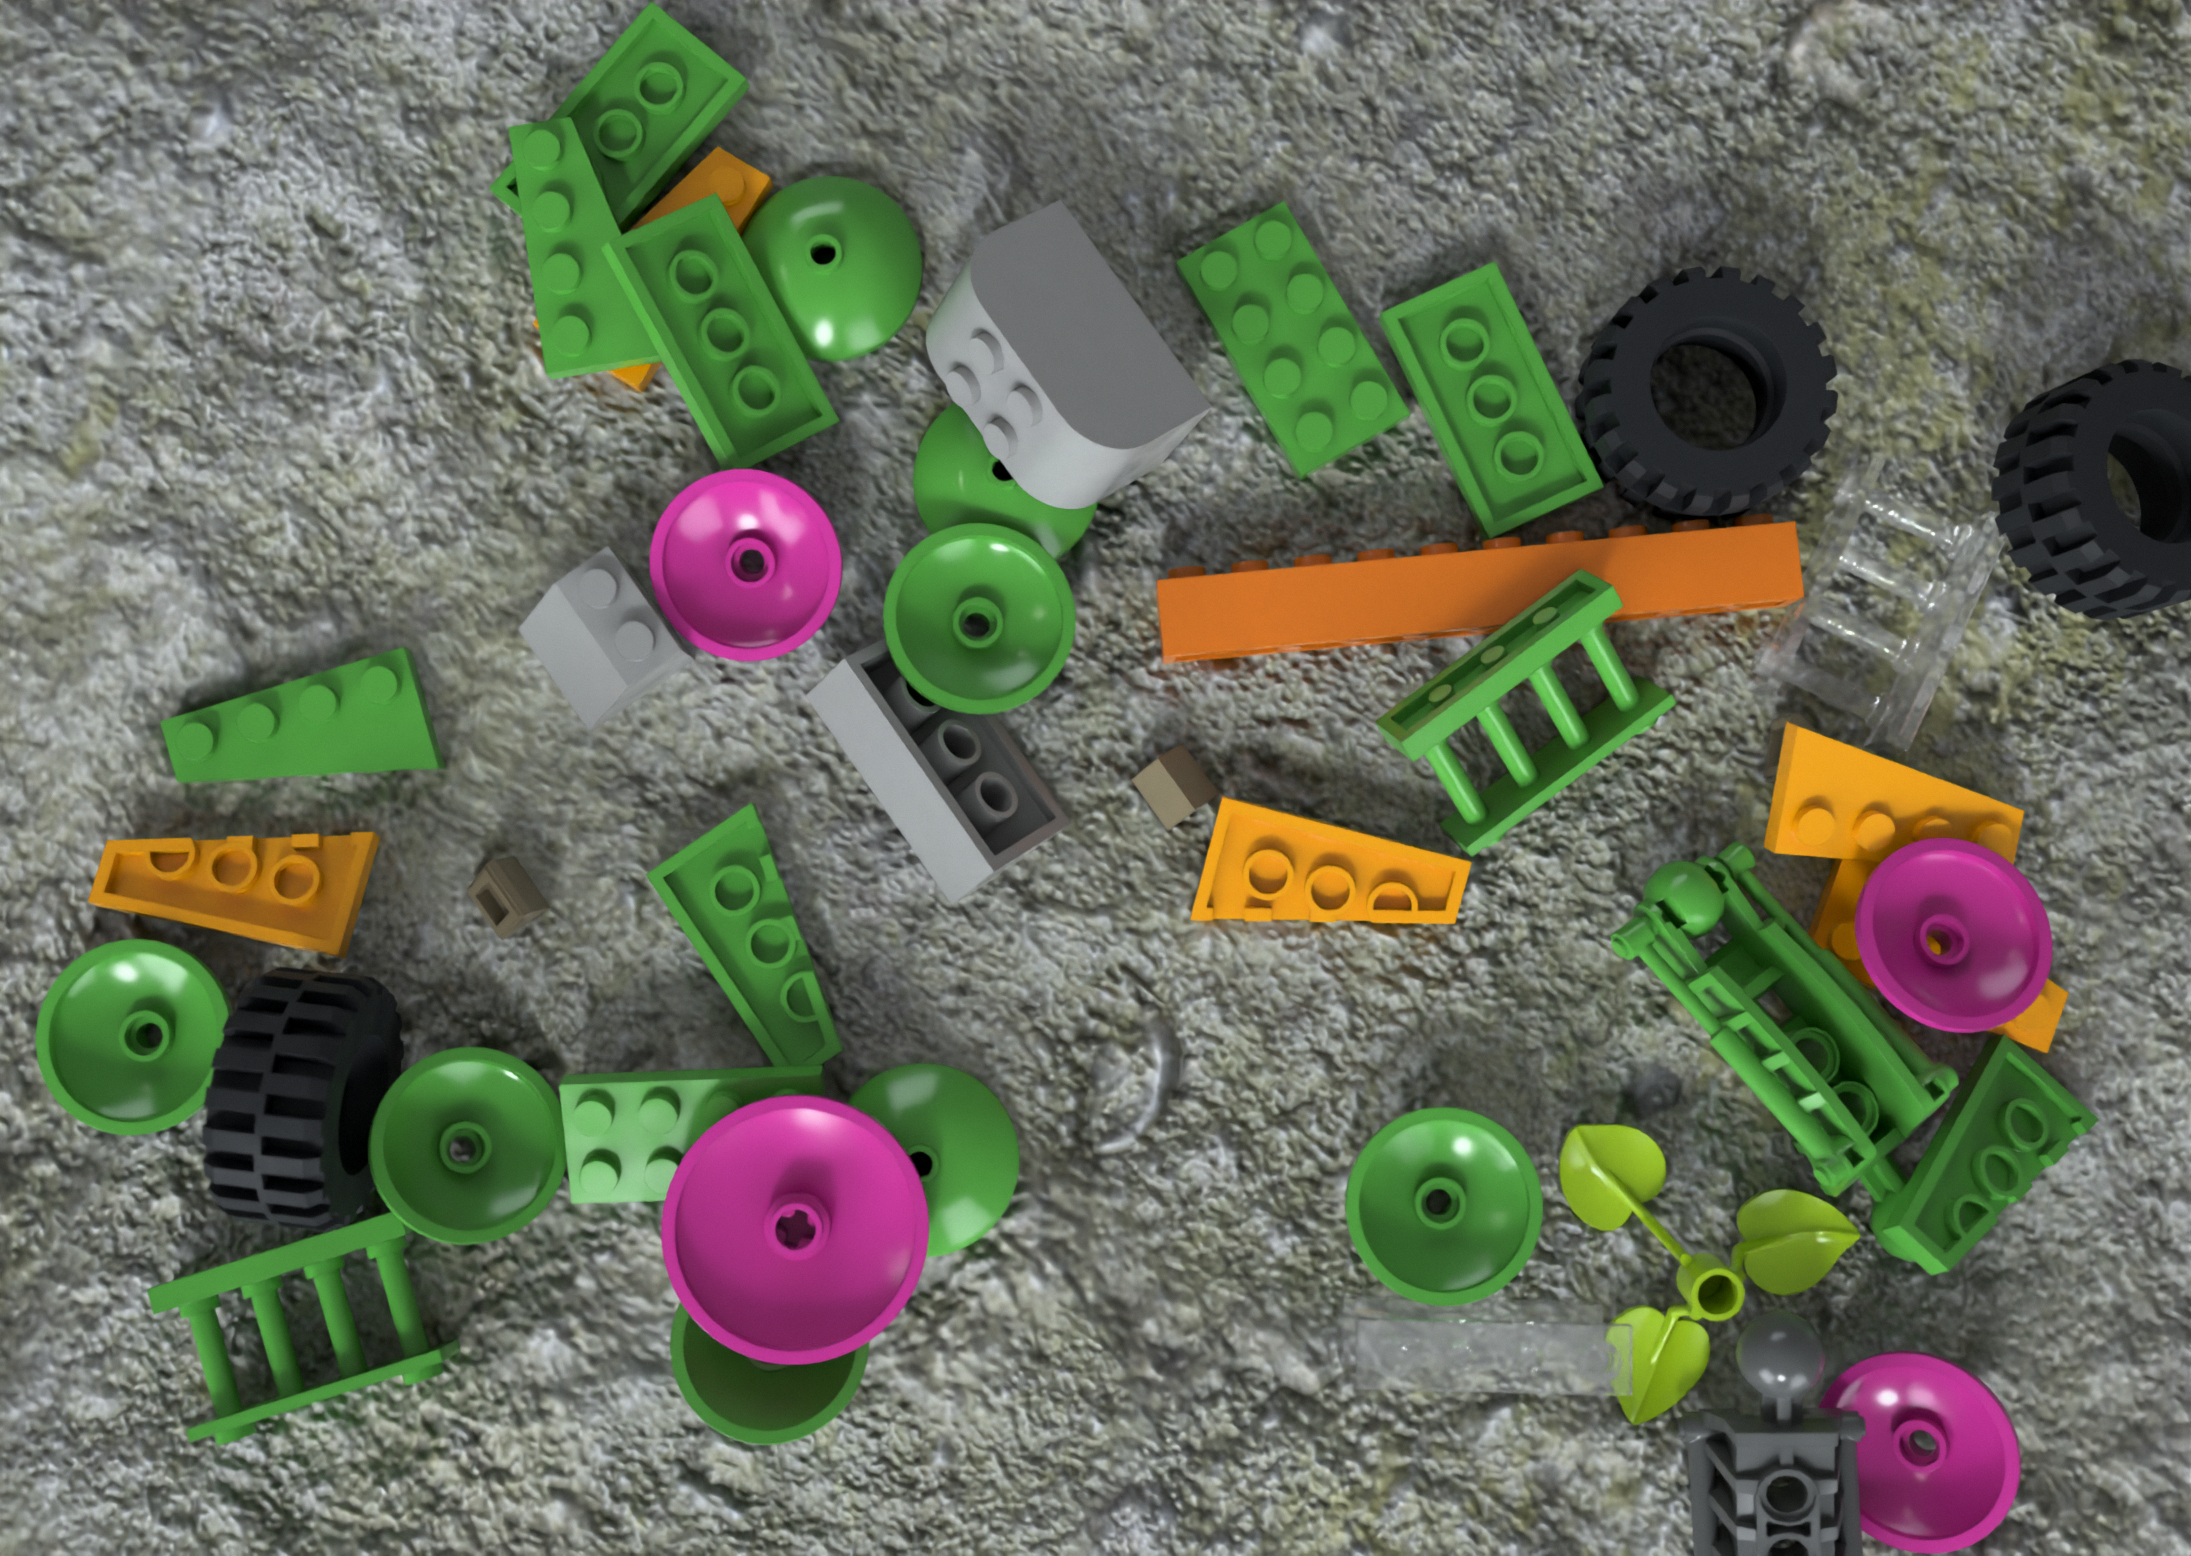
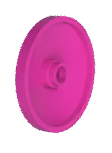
(795, 1229)

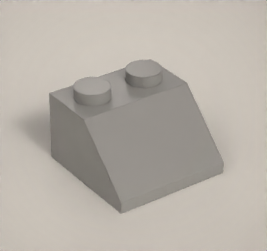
(603, 638)

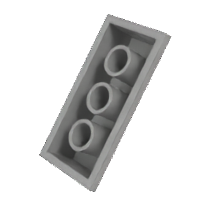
(939, 773)

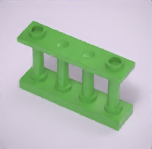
(1497, 665)
(260, 1278)

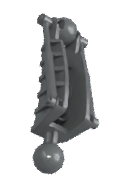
(1816, 1445)

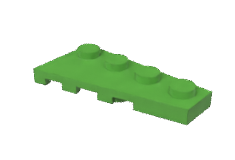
(566, 222)
(747, 933)
(1985, 1155)

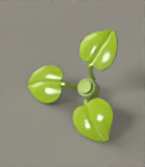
(1785, 1249)

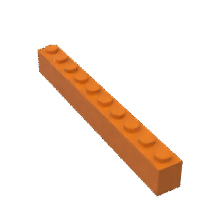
(1471, 591)

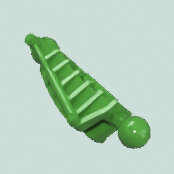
(1831, 1071)

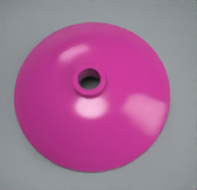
(702, 571)
(1981, 915)
(1918, 1495)

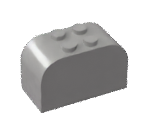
(1059, 363)

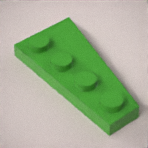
(325, 724)

